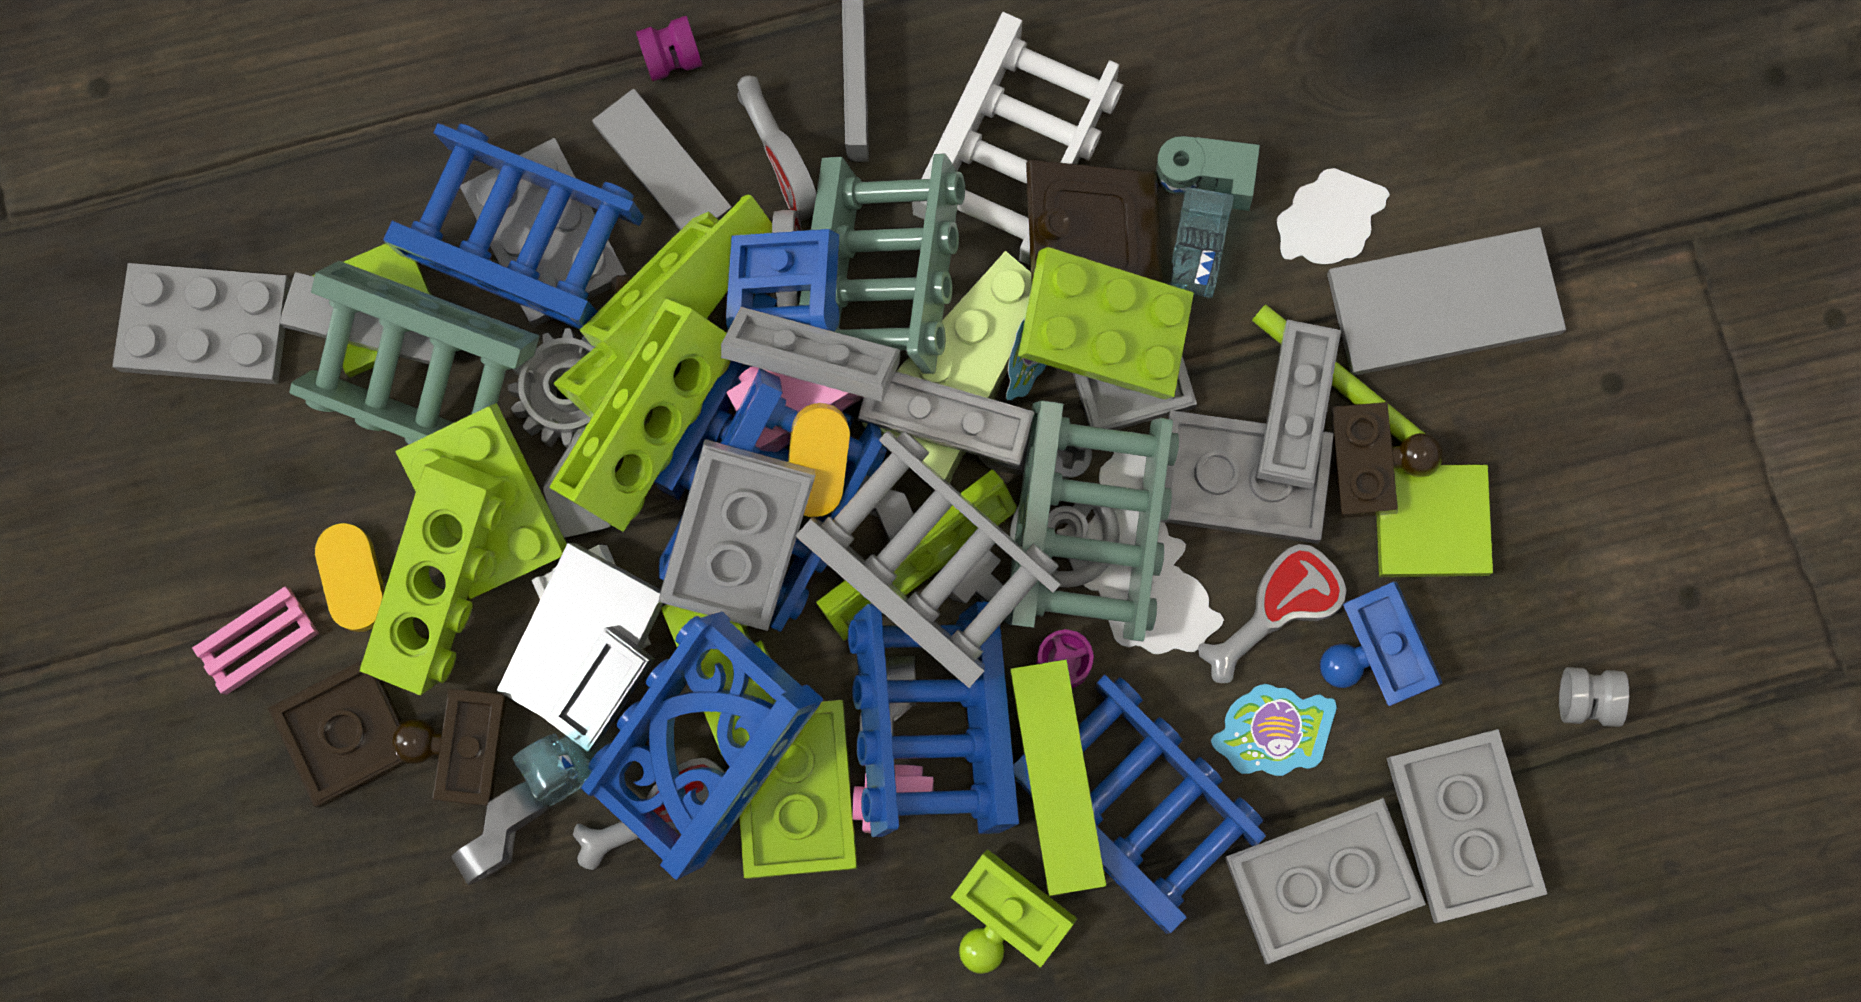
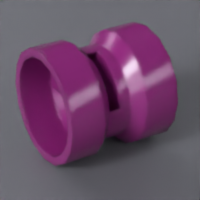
(656, 49)
(1070, 646)

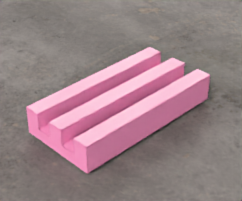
(216, 665)

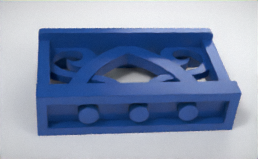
(653, 718)

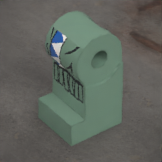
(1209, 166)

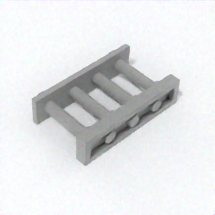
(918, 613)

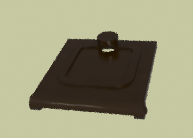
(1096, 215)

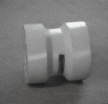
(1594, 697)

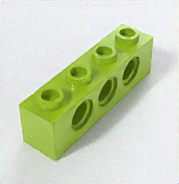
(618, 423)
(395, 648)

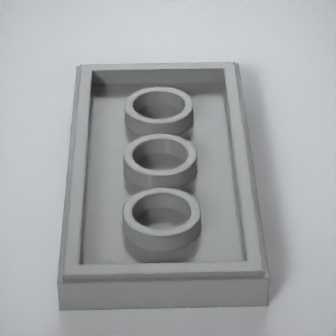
(1446, 301)

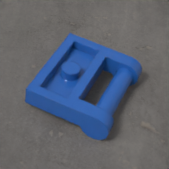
(786, 264)

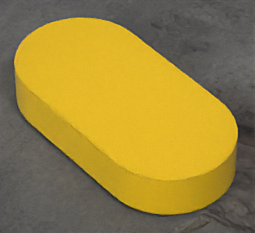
(821, 443)
(349, 576)

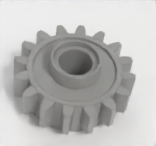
(539, 394)

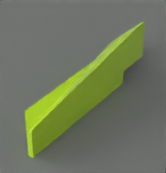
(686, 270)

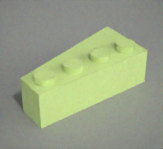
(977, 345)

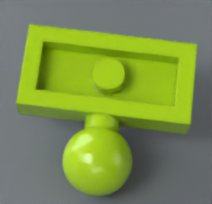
(1012, 912)

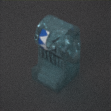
(1200, 240)
(553, 768)

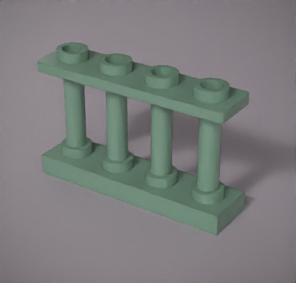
(835, 209)
(401, 311)
(1046, 487)

